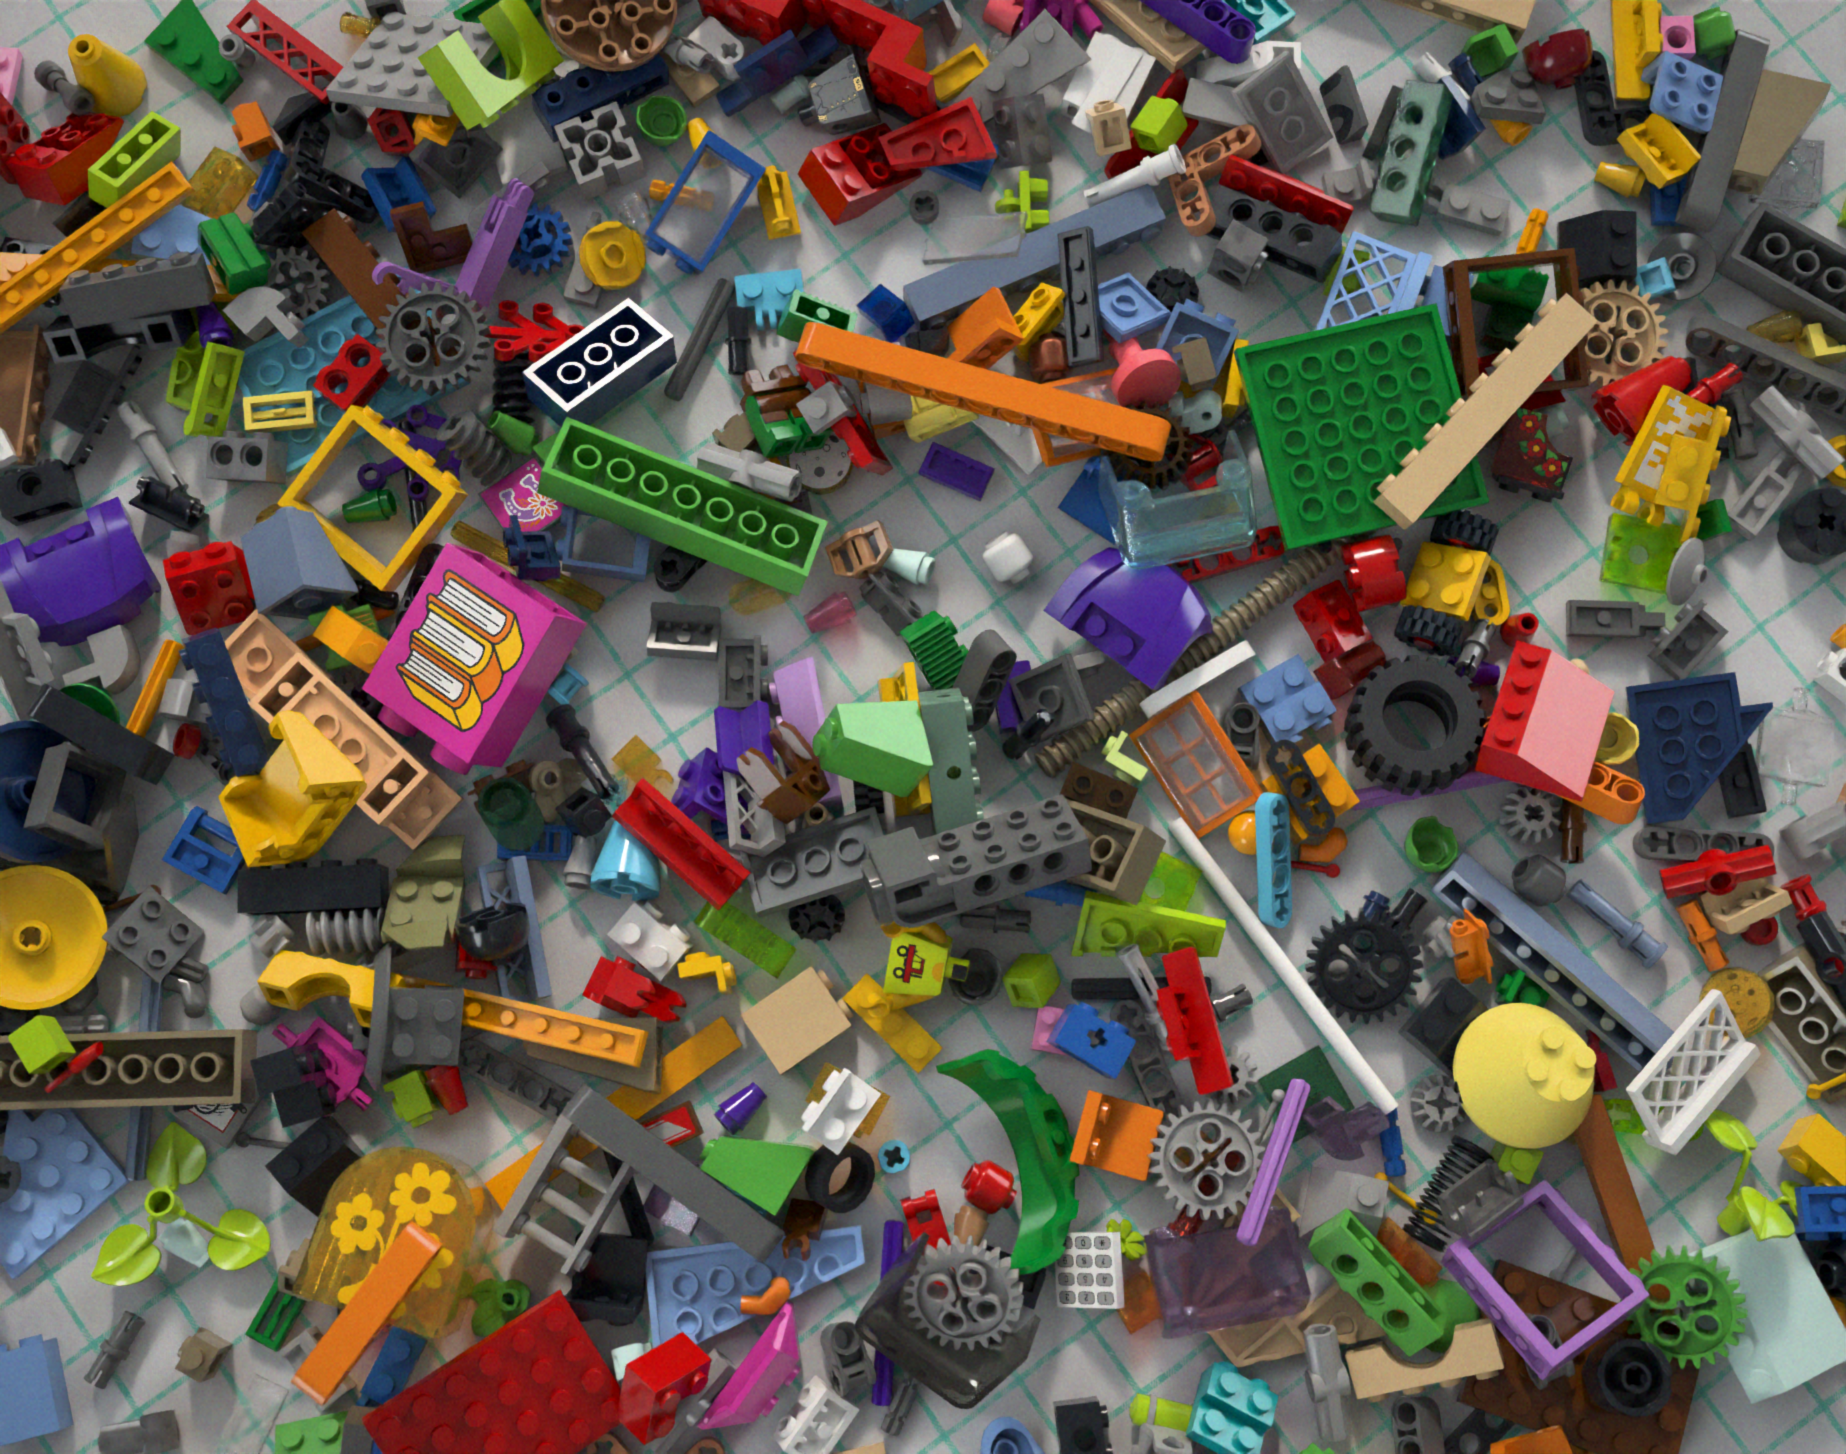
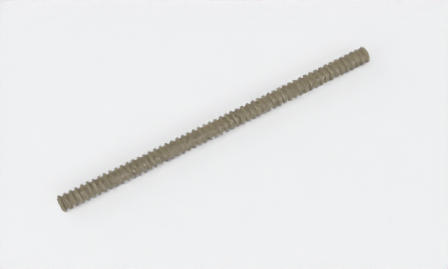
(1224, 629)

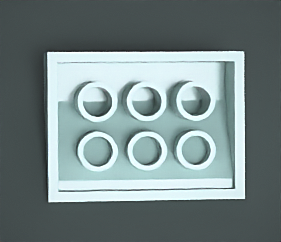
(1789, 1319)

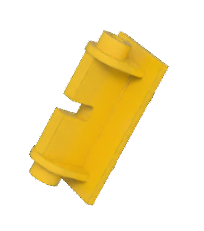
(777, 204)

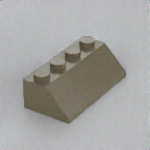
(1808, 1018)

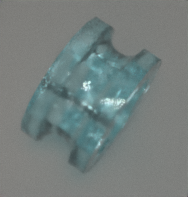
(620, 796)

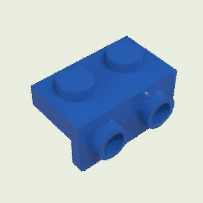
(396, 188)

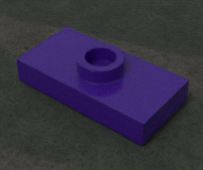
(956, 471)

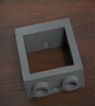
(104, 802)

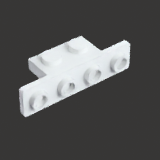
(1014, 440)

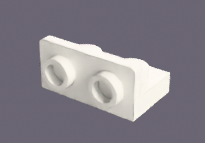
(840, 1110)
(815, 1420)

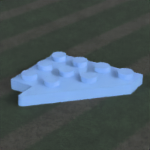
(61, 1184)

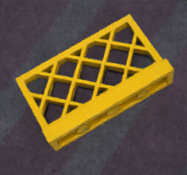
(904, 688)

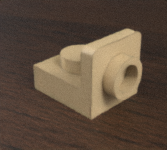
(1109, 127)

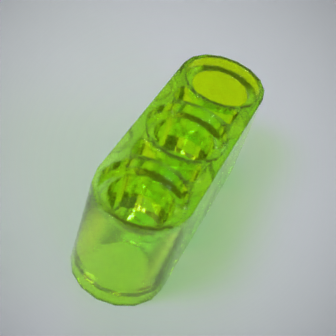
(746, 937)

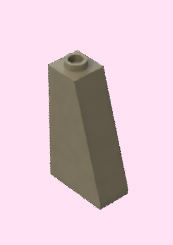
(1776, 122)
(646, 1078)

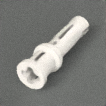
(1148, 172)

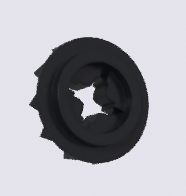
(1173, 278)
(832, 916)

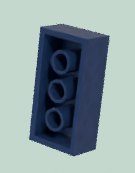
(600, 365)

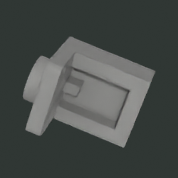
(827, 406)

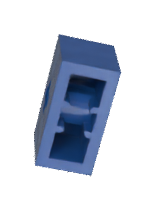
(1072, 1039)

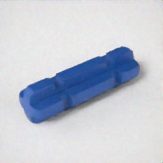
(267, 180)
(1392, 1147)

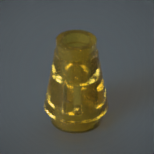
(1779, 328)

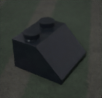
(1603, 245)
(314, 1162)

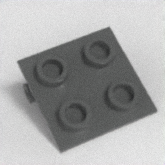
(152, 934)

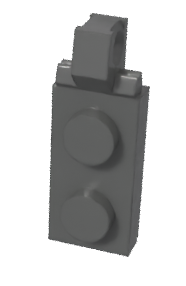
(1610, 619)

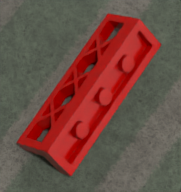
(294, 46)
(681, 844)

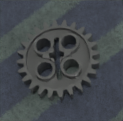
(402, 344)

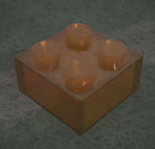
(1138, 1302)

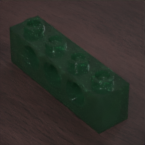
(1406, 205)

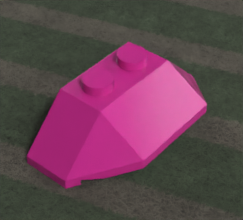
(759, 1375)

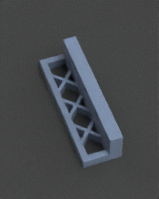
(532, 954)

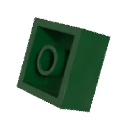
(1503, 325)

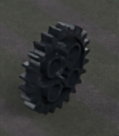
(1386, 944)

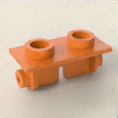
(1471, 936)

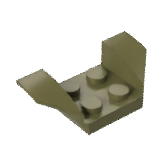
(427, 896)

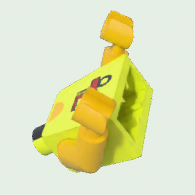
(916, 967)

